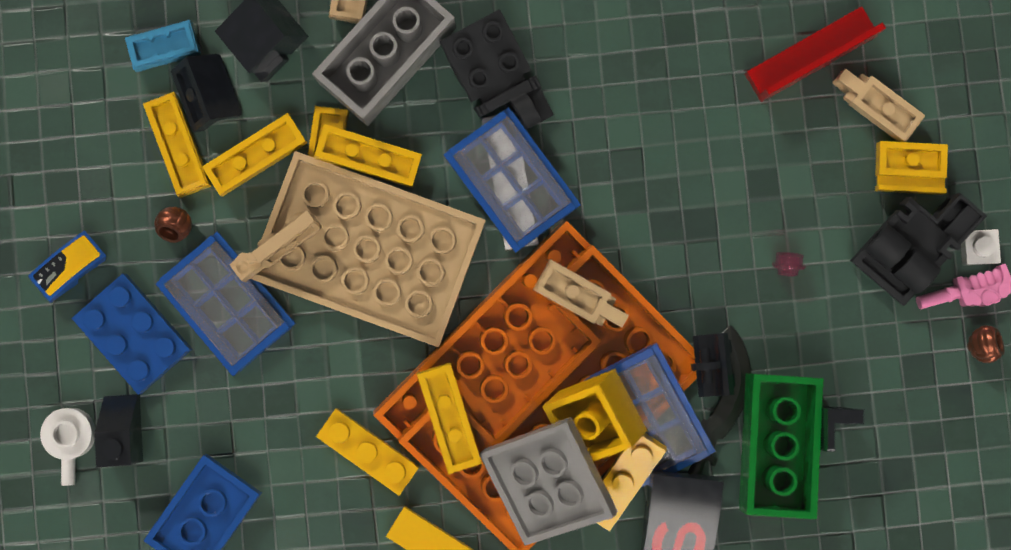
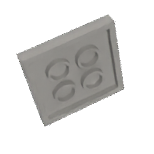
(548, 482)

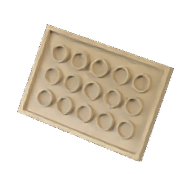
(377, 251)

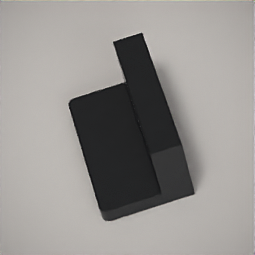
(205, 90)
(837, 415)

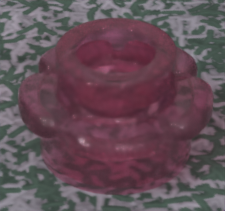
(789, 263)

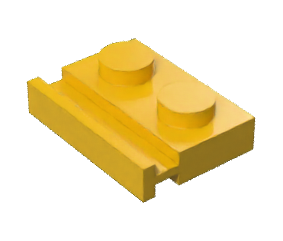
(911, 167)

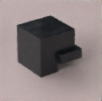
(261, 35)

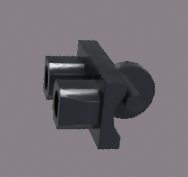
(713, 365)

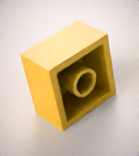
(600, 413)

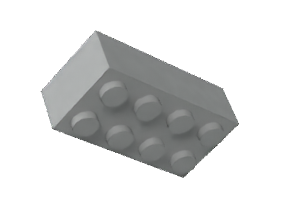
(383, 54)

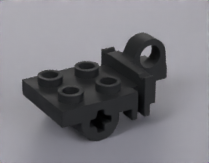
(492, 70)
(913, 246)

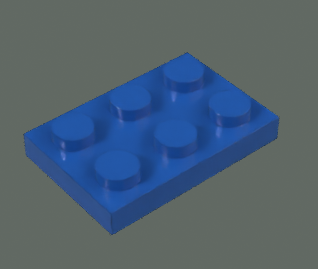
(132, 333)
(204, 510)

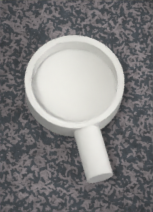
(67, 436)

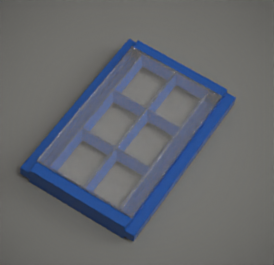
(512, 179)
(229, 315)
(663, 408)

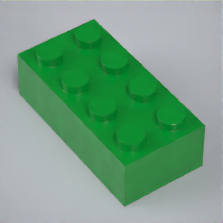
(781, 446)

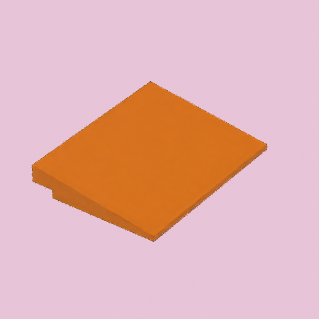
(517, 357)

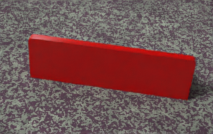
(812, 53)

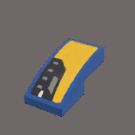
(66, 266)

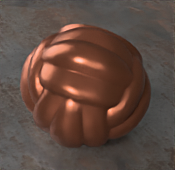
(173, 224)
(986, 344)

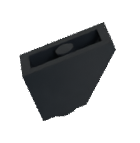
(119, 432)

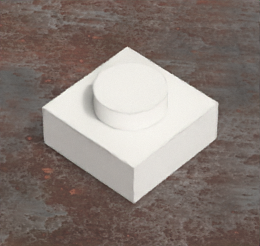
(981, 248)

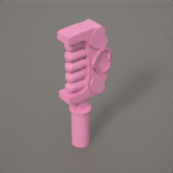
(972, 291)

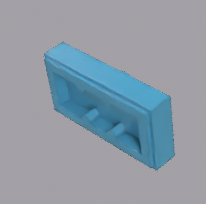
(162, 45)

